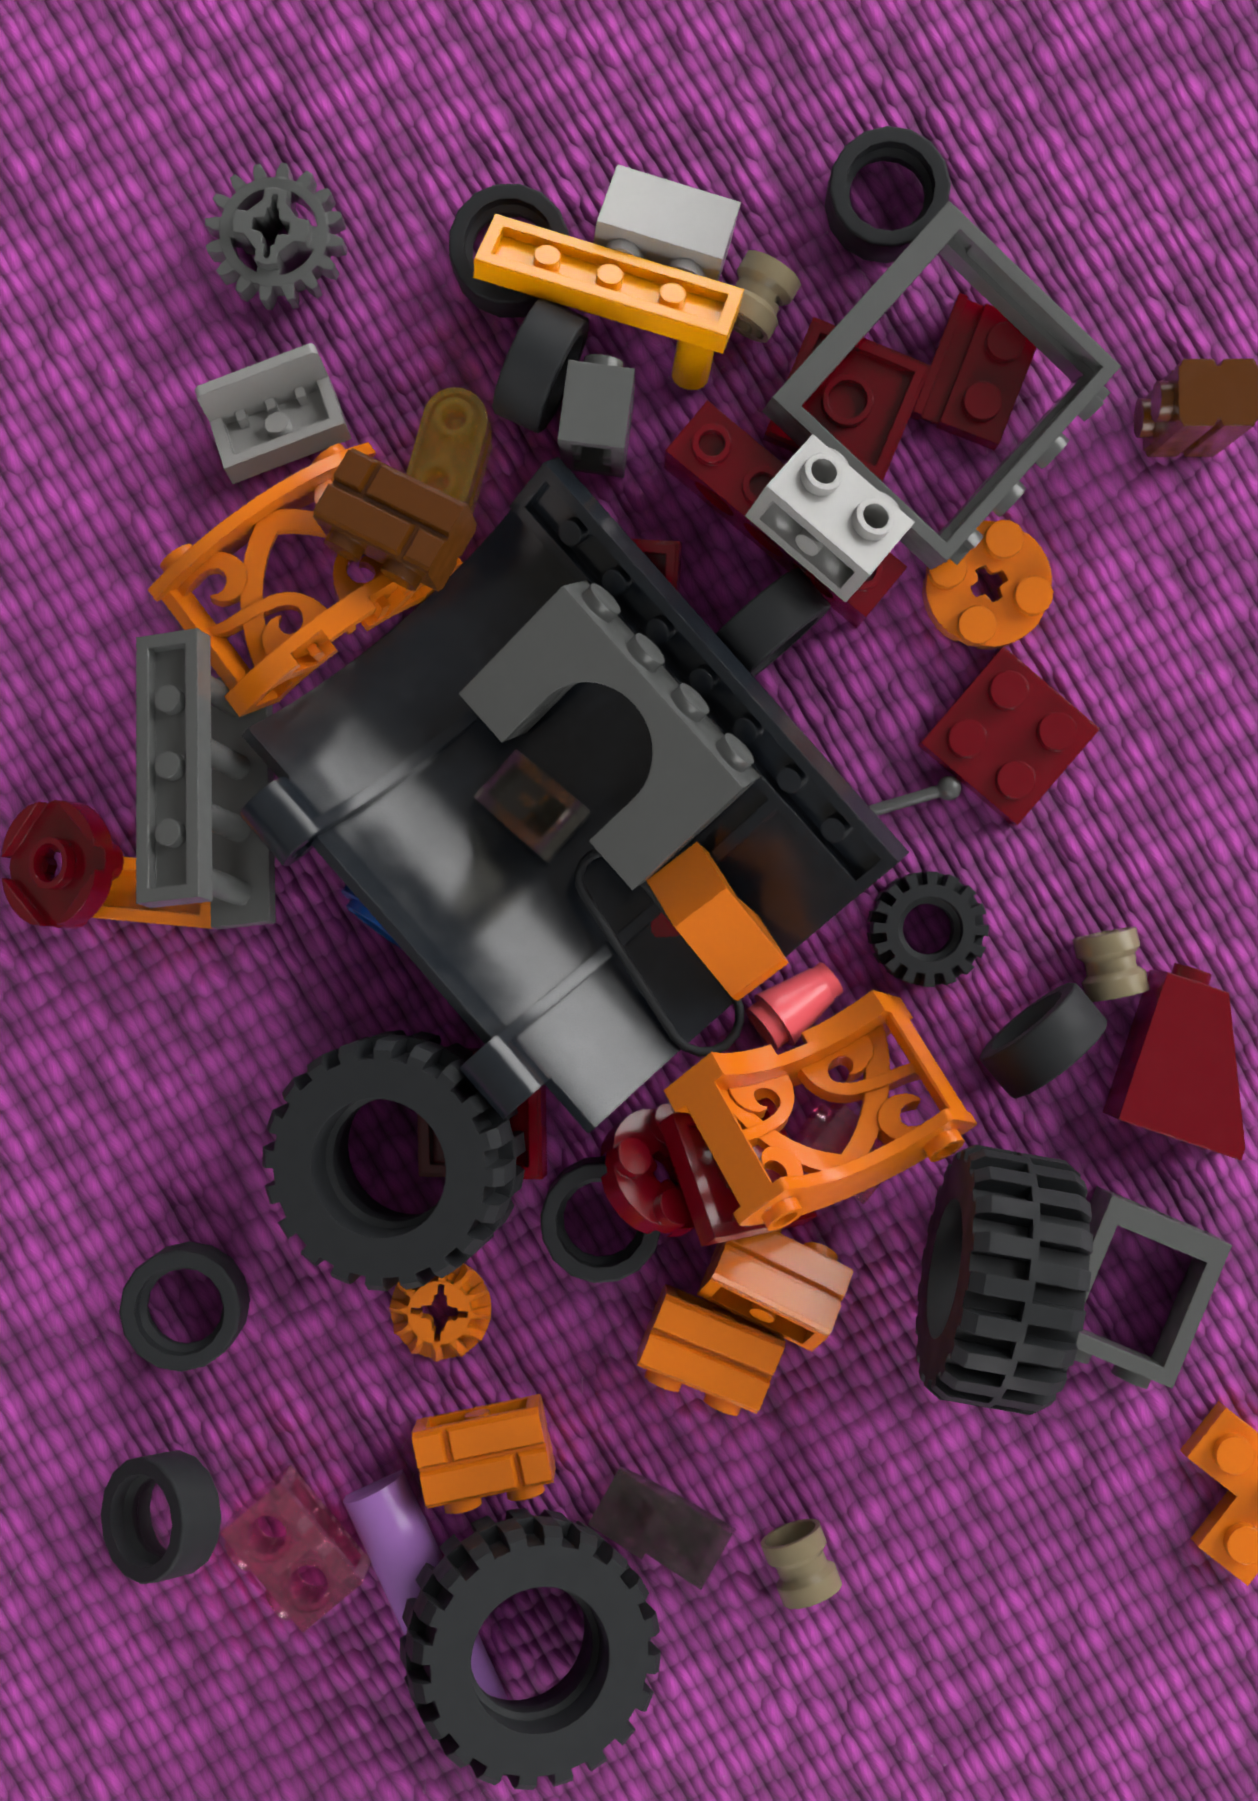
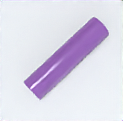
(398, 1548)

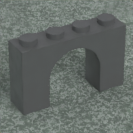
(693, 763)

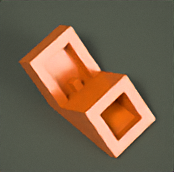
(716, 922)

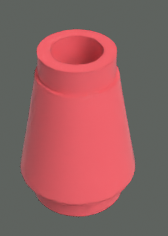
(793, 1005)

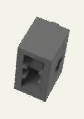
(597, 415)

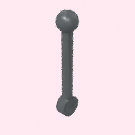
(947, 788)

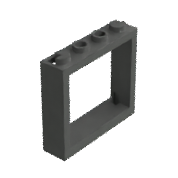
(1020, 303)

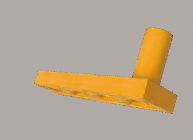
(615, 287)

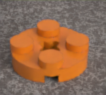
(1023, 594)

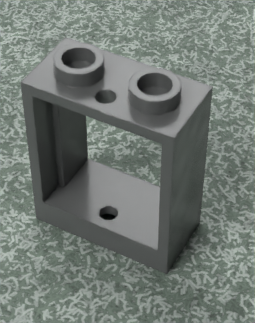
(1189, 1305)

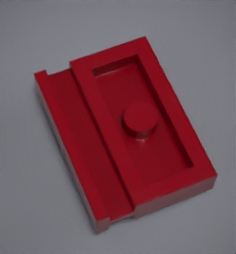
(975, 374)

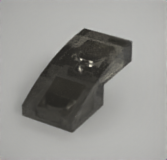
(661, 1525)

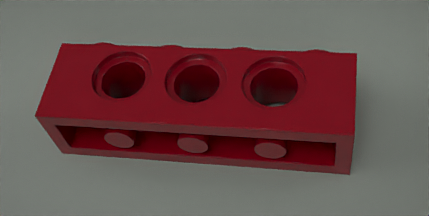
(730, 473)

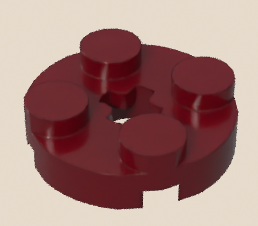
(87, 867)
(630, 1179)

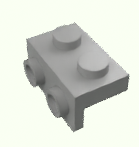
(273, 412)

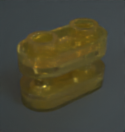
(453, 445)

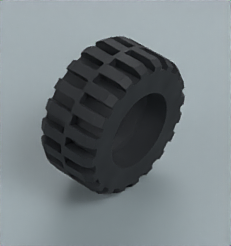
(331, 1207)
(1003, 1280)
(582, 1710)

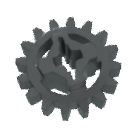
(257, 215)

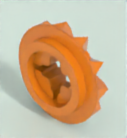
(461, 1333)

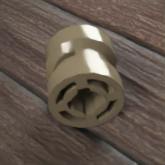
(766, 287)
(1111, 964)
(801, 1563)

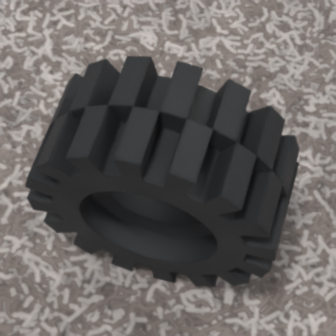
(965, 923)

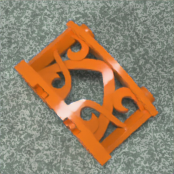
(277, 657)
(723, 1103)

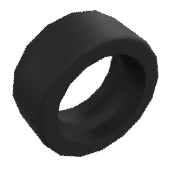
(893, 146)
(472, 217)
(537, 363)
(774, 620)
(1043, 1040)
(565, 1253)
(143, 1332)
(128, 1522)

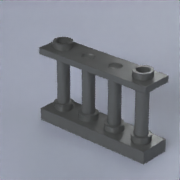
(193, 785)

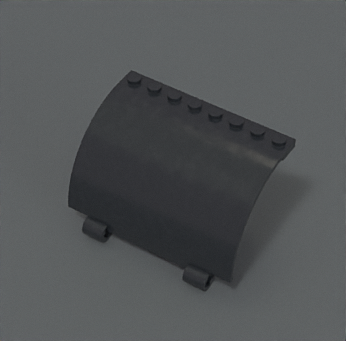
(385, 779)

